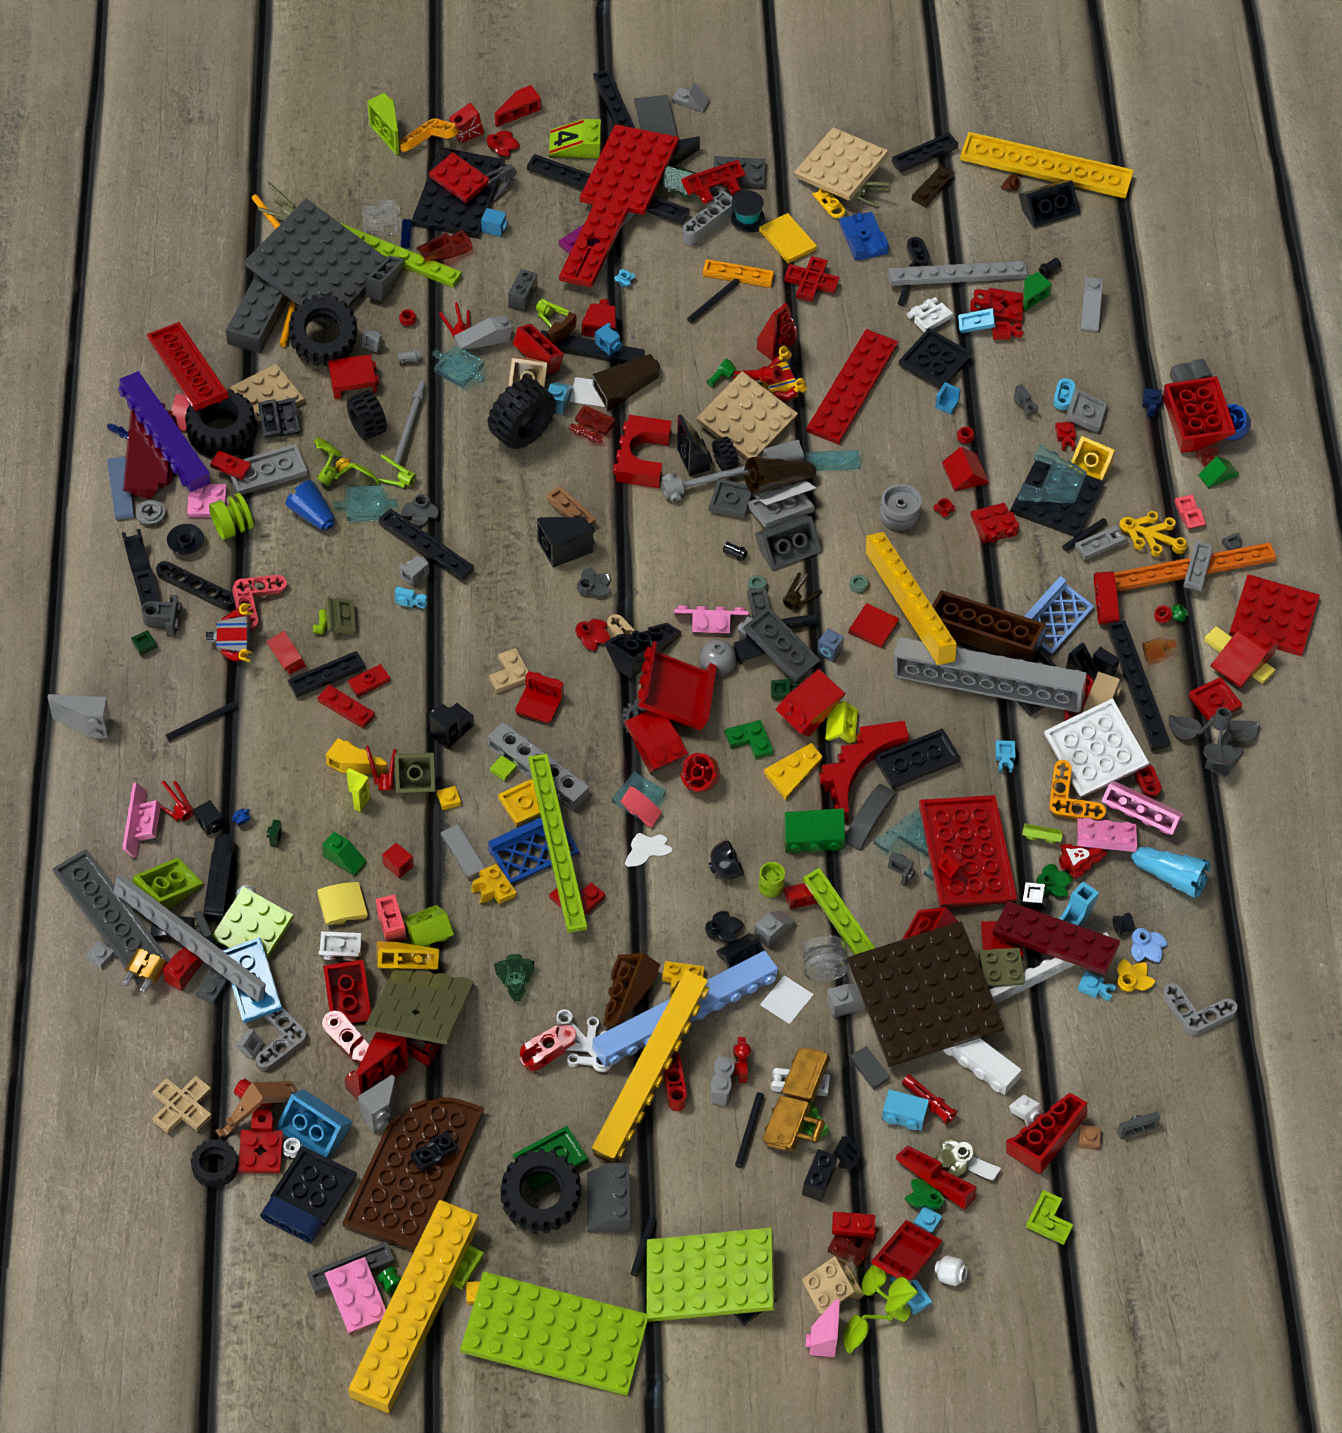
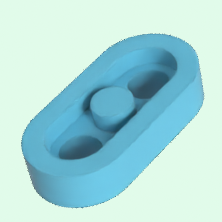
(1063, 393)

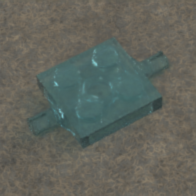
(458, 366)
(364, 503)

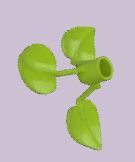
(328, 472)
(899, 1294)

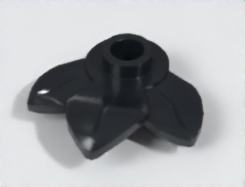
(723, 927)

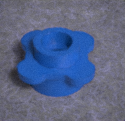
(241, 816)

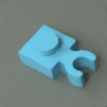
(407, 597)
(1005, 754)
(1093, 985)

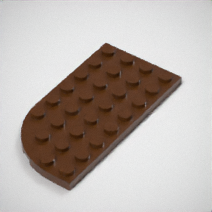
(394, 1195)

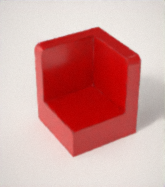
(397, 860)

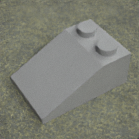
(82, 713)

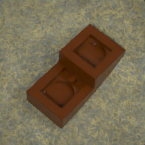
(560, 331)

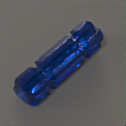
(406, 233)

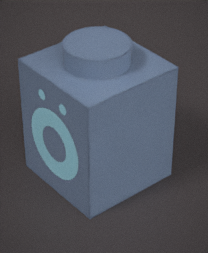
(830, 645)

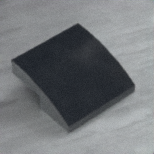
(279, 417)

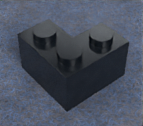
(450, 724)

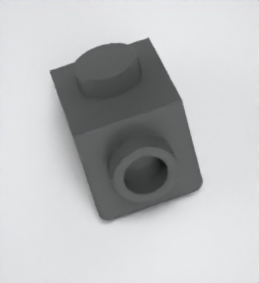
(902, 865)

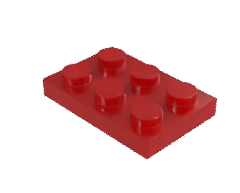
(459, 177)

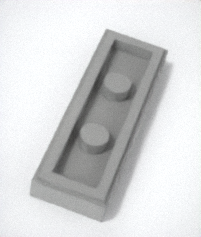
(1198, 566)
(462, 851)

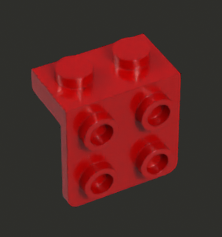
(540, 697)

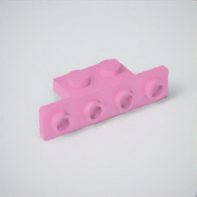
(711, 620)
(141, 820)

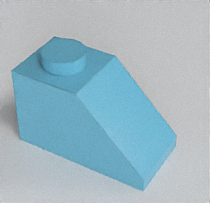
(561, 393)

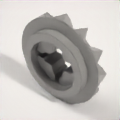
(144, 509)

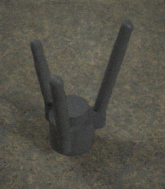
(505, 174)

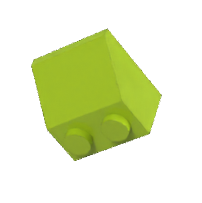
(428, 926)

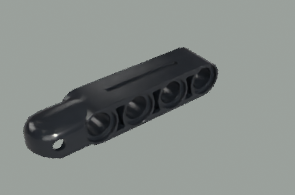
(219, 878)

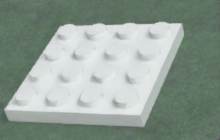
(1097, 748)

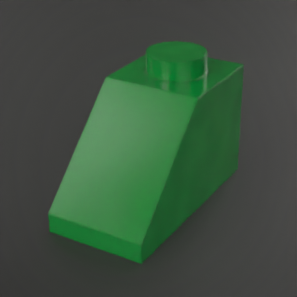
(1035, 290)
(343, 854)

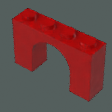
(640, 431)

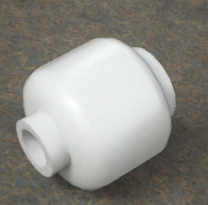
(951, 1270)

